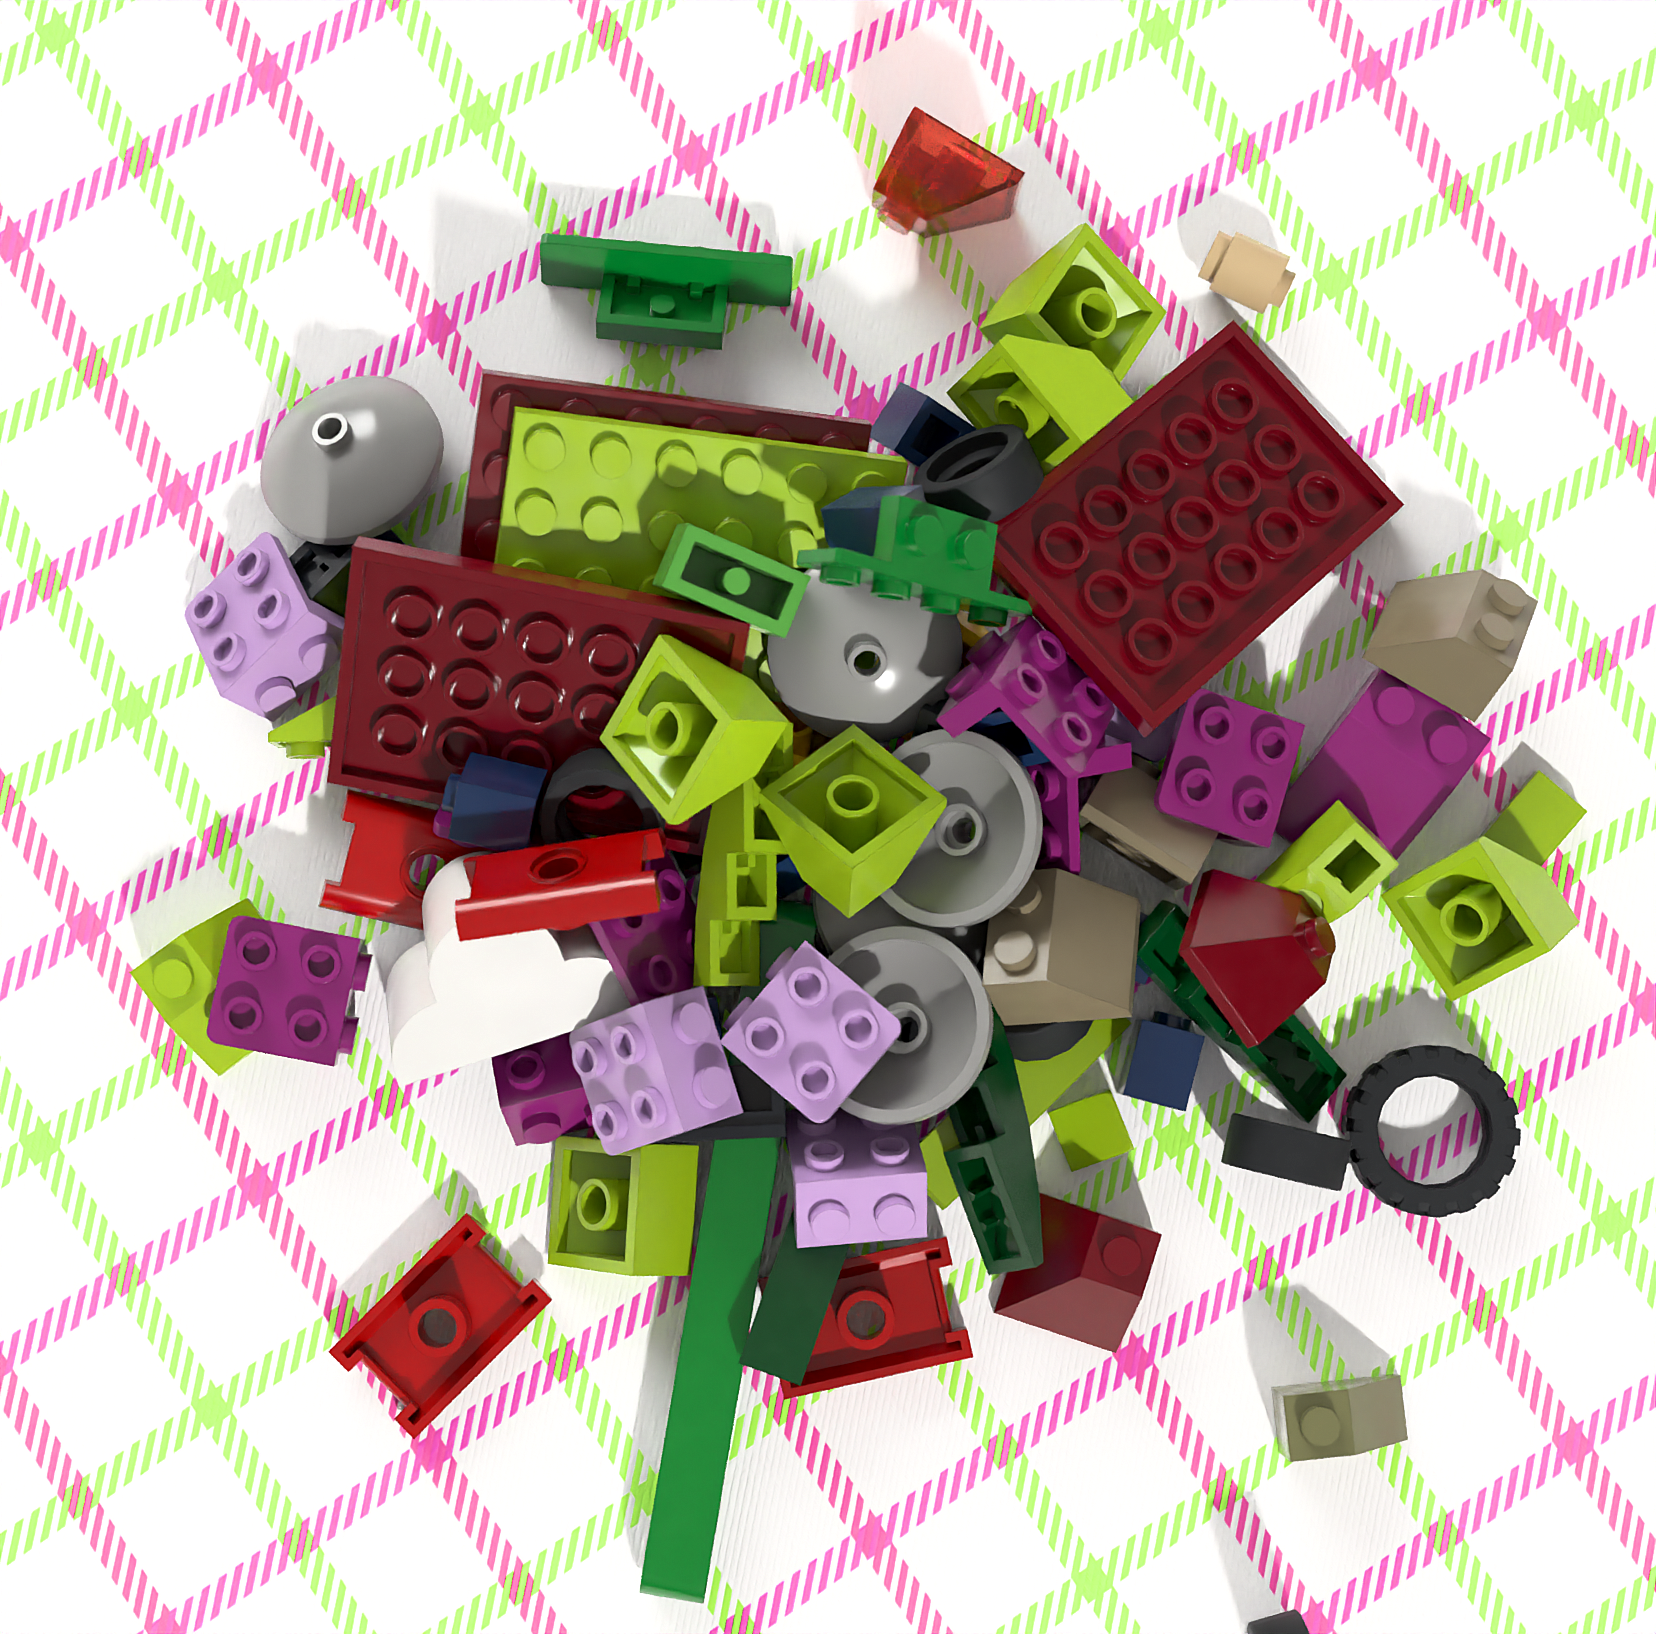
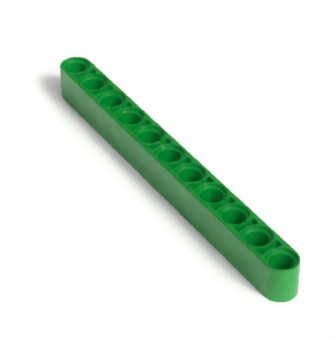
(716, 1329)

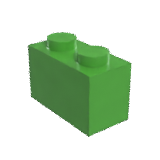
(731, 580)

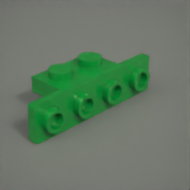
(664, 289)
(927, 556)

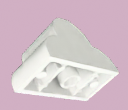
(491, 994)

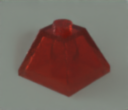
(942, 181)

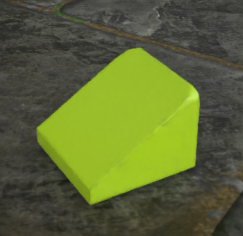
(1090, 1130)

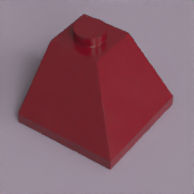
(1255, 951)
(1088, 1277)

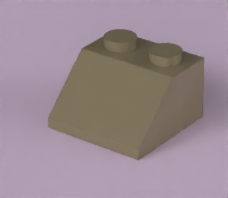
(1453, 636)
(1124, 819)
(1062, 951)

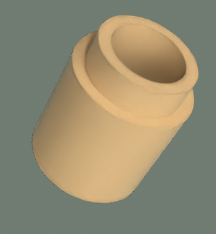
(1247, 271)

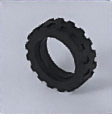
(1497, 1123)

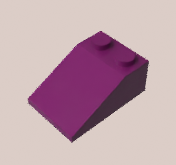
(1387, 761)

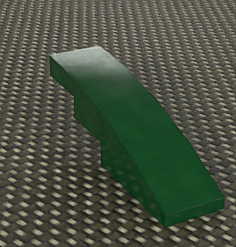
(1284, 1063)
(996, 1163)
(793, 1308)

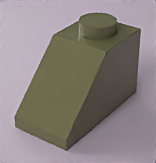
(1339, 1417)

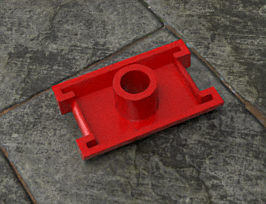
(379, 859)
(560, 885)
(488, 1312)
(914, 1328)

